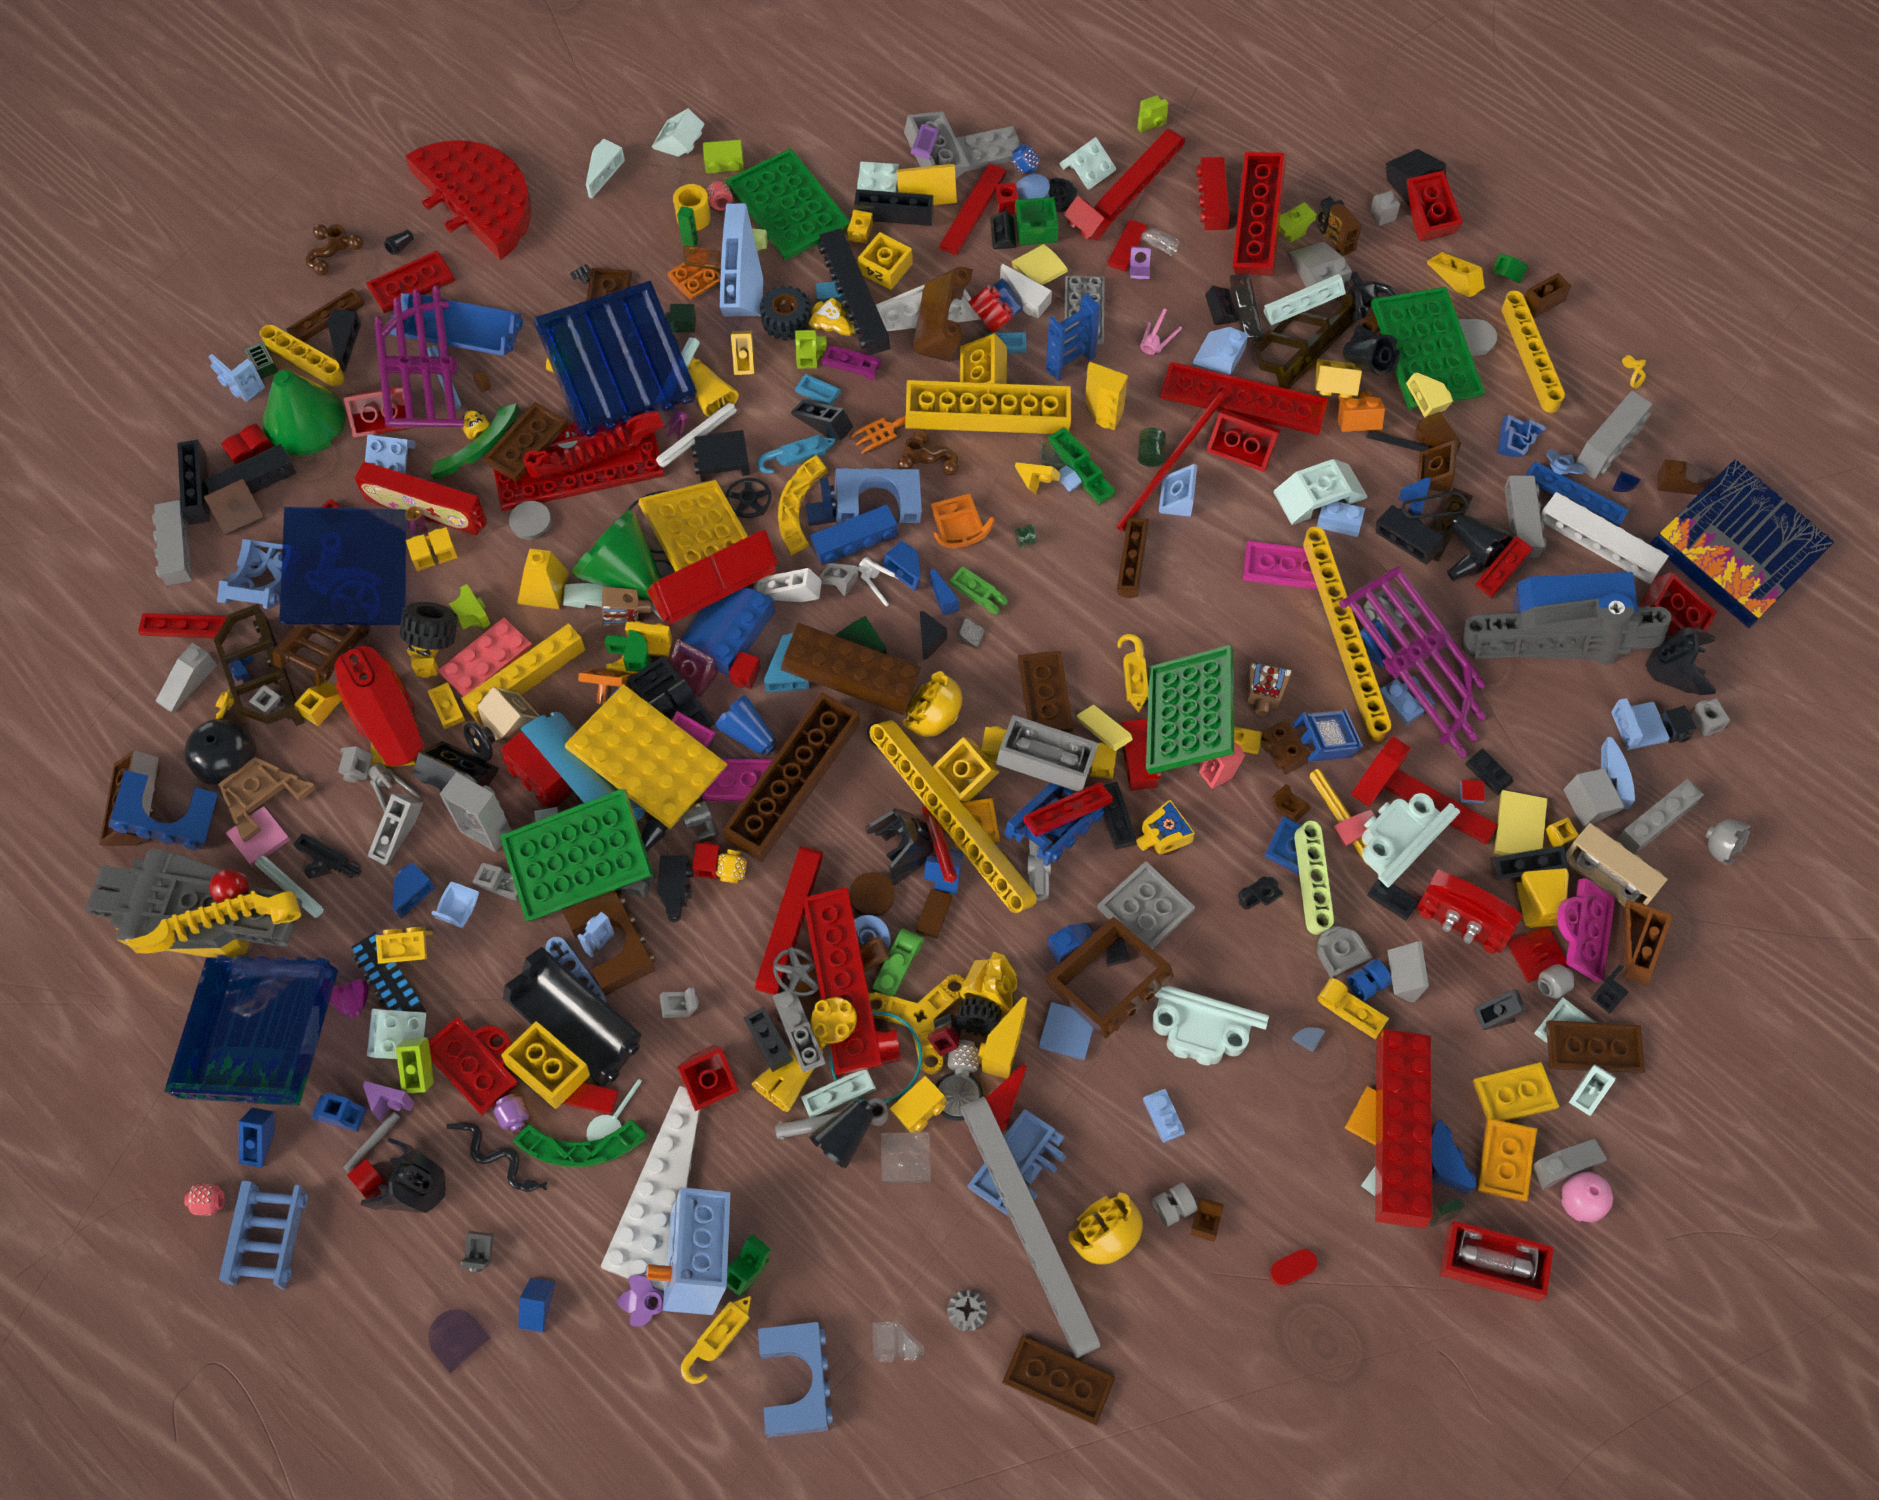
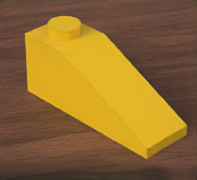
(1458, 273)

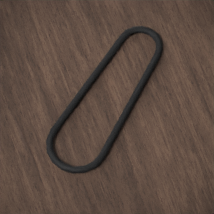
(1436, 514)

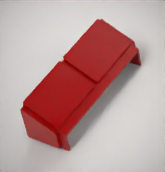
(713, 577)

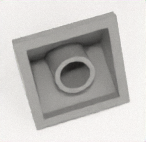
(1593, 797)
(1408, 971)

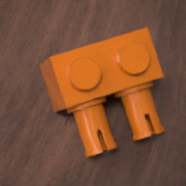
(1361, 413)

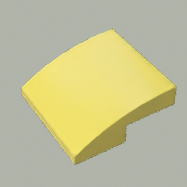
(1040, 265)

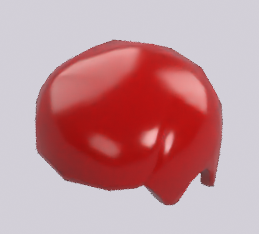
(228, 884)

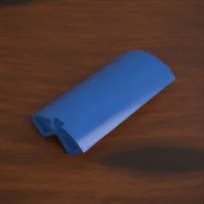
(466, 325)

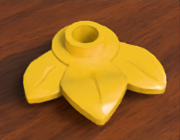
(224, 702)

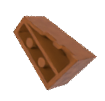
(1643, 940)

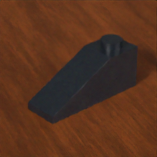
(343, 330)
(824, 418)

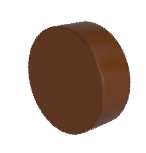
(481, 381)

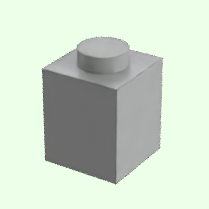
(1385, 208)

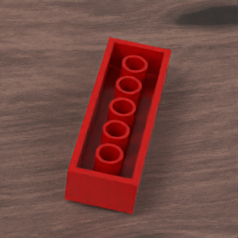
(1259, 213)

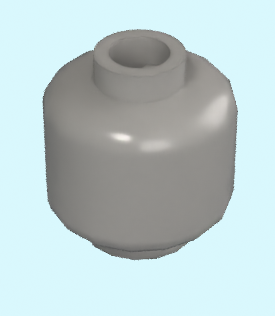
(1556, 981)

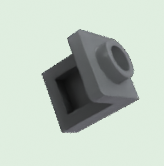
(478, 1251)

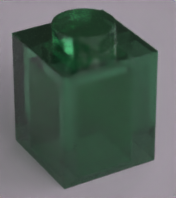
(682, 318)

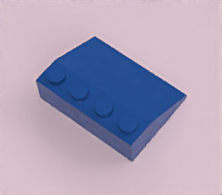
(730, 626)

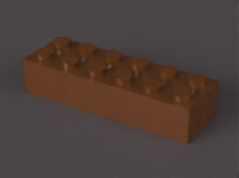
(850, 668)

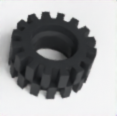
(978, 1015)

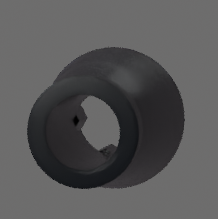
(396, 243)
(1465, 566)
(653, 833)

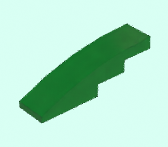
(1079, 460)

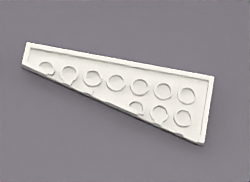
(645, 1225)

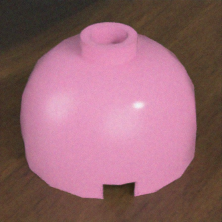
(1587, 1197)

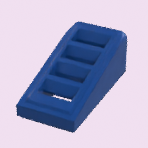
(945, 597)

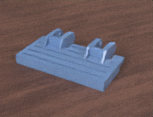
(1027, 1142)

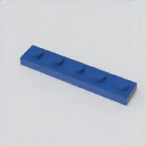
(1597, 504)

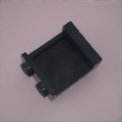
(720, 453)

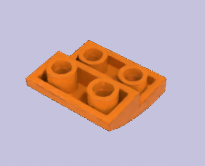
(693, 280)

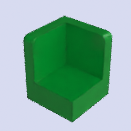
(1509, 267)

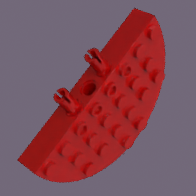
(478, 187)

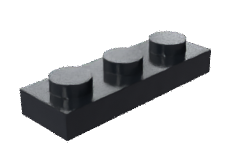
(1118, 819)
(768, 1039)

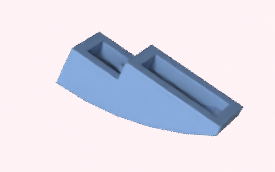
(1617, 768)

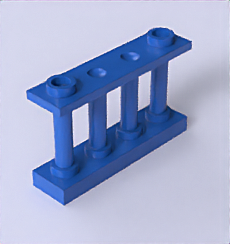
(1085, 341)

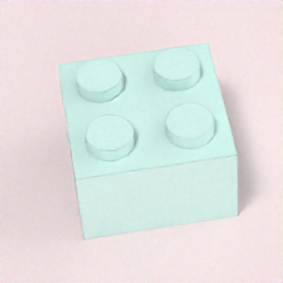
(878, 176)

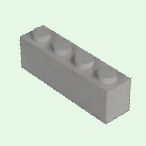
(1525, 512)
(172, 543)
(1660, 817)

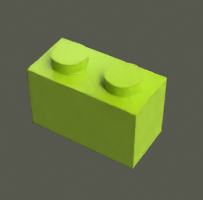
(723, 156)
(415, 1065)

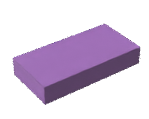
(925, 141)

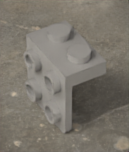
(1392, 611)

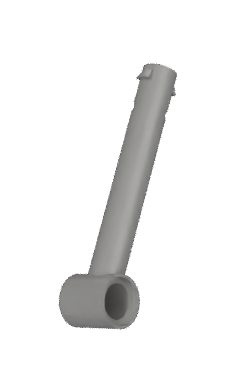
(811, 1124)

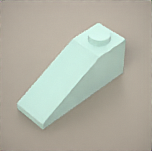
(603, 164)

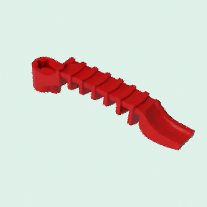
(637, 428)

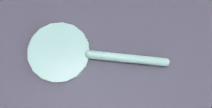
(606, 1124)

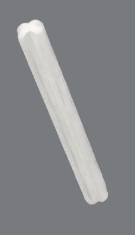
(703, 429)

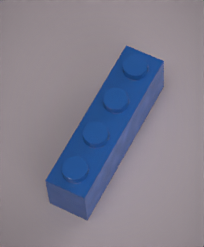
(854, 535)

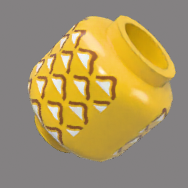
(731, 866)

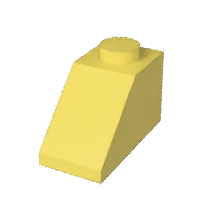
(1429, 394)

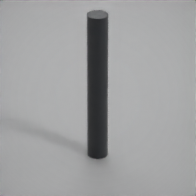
(1397, 441)

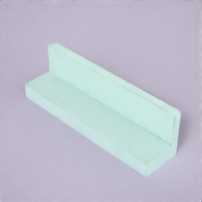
(1304, 299)

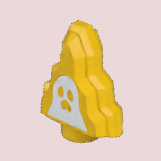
(831, 317)

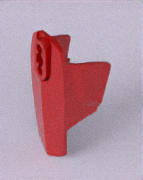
(379, 705)

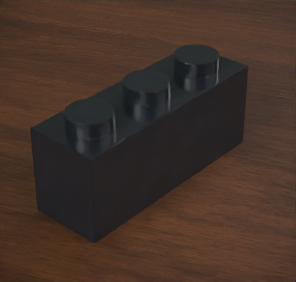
(1409, 534)
(1533, 860)

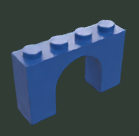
(130, 816)

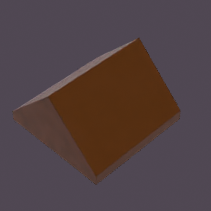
(1439, 465)

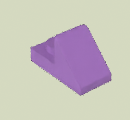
(383, 1098)

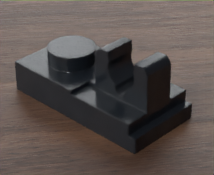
(1489, 771)

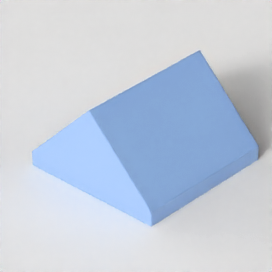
(1178, 492)

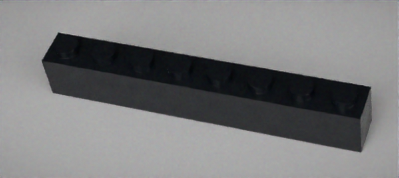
(854, 292)

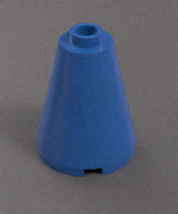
(747, 726)

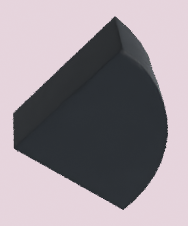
(1117, 953)

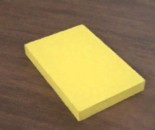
(1520, 823)

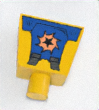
(1165, 830)

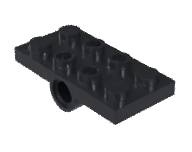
(668, 692)

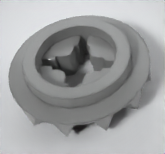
(975, 1318)

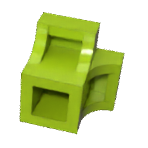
(1152, 113)
(809, 348)

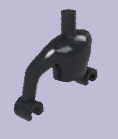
(1365, 292)

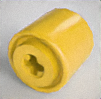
(696, 198)

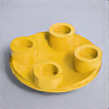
(833, 1020)

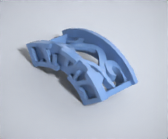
(235, 585)

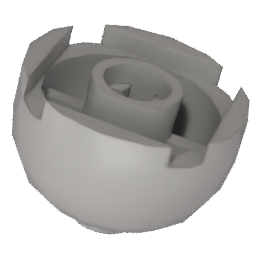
(1727, 839)

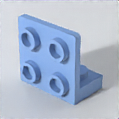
(242, 380)
(388, 452)
(1639, 724)

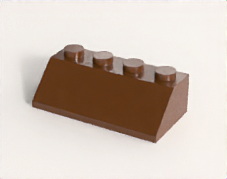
(139, 763)

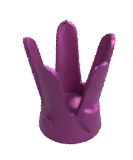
(678, 419)
(414, 516)

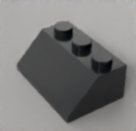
(441, 762)

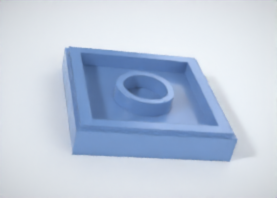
(1066, 1032)

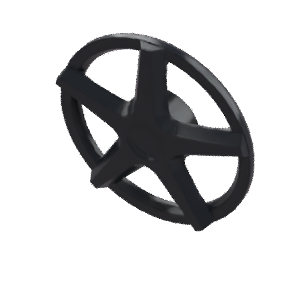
(749, 497)

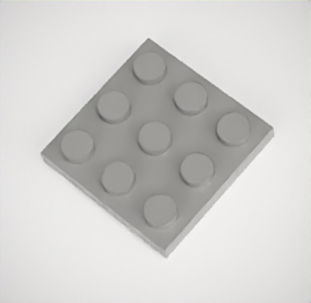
(1147, 905)

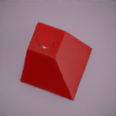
(707, 1077)

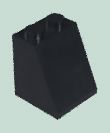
(1409, 166)

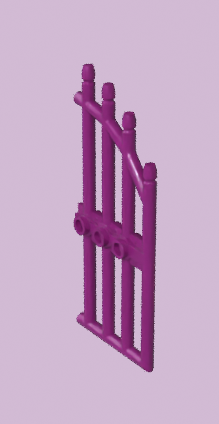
(416, 364)
(1417, 651)

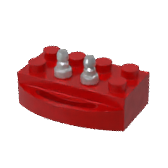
(1469, 911)

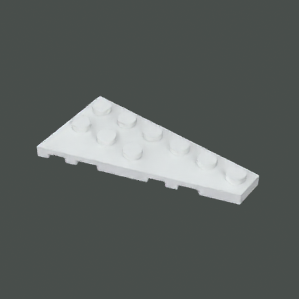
(903, 310)

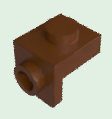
(1289, 805)
(1207, 1219)

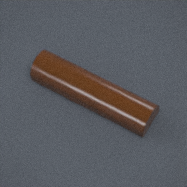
(1132, 557)

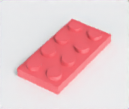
(485, 657)

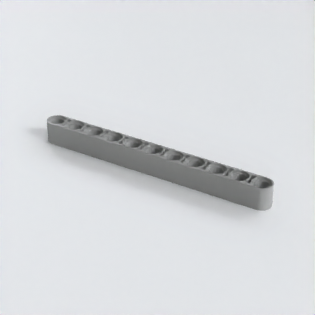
(1030, 1228)

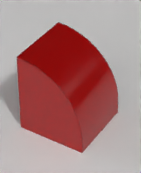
(367, 1179)

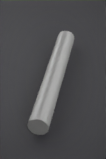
(371, 1142)

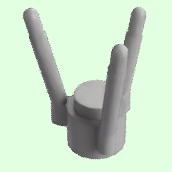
(382, 777)

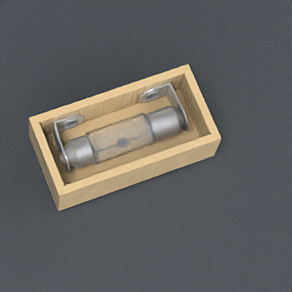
(1613, 867)

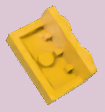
(657, 637)

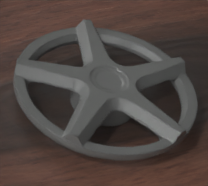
(796, 972)

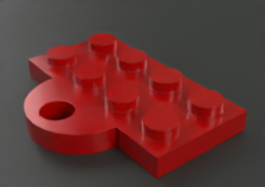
(473, 1063)

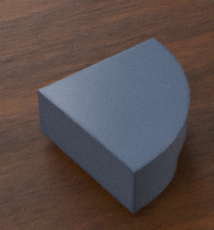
(1309, 1037)

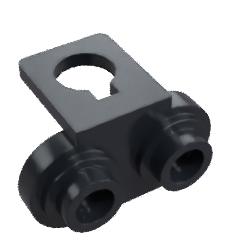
(1263, 891)

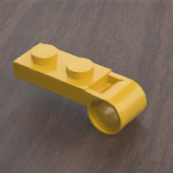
(1350, 1008)

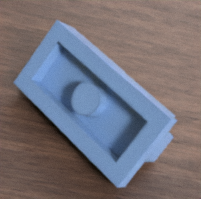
(1164, 1115)

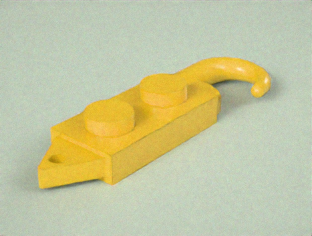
(1135, 672)
(717, 1337)

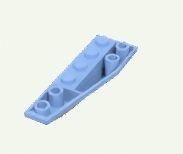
(740, 266)

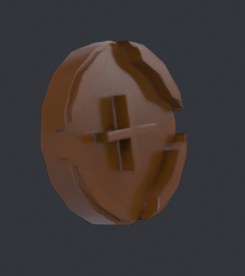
(872, 894)

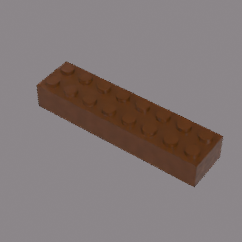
(791, 777)

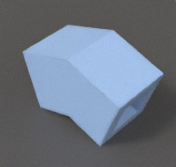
(1069, 478)

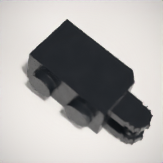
(674, 884)

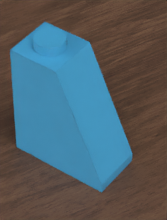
(779, 680)

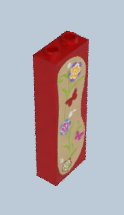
(436, 501)

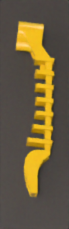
(281, 907)

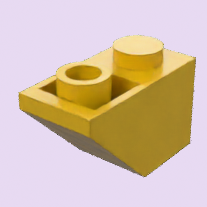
(318, 702)

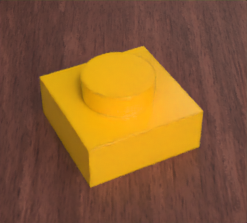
(424, 667)

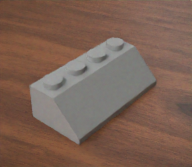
(946, 147)

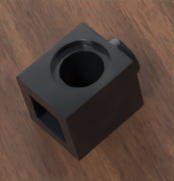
(1678, 724)

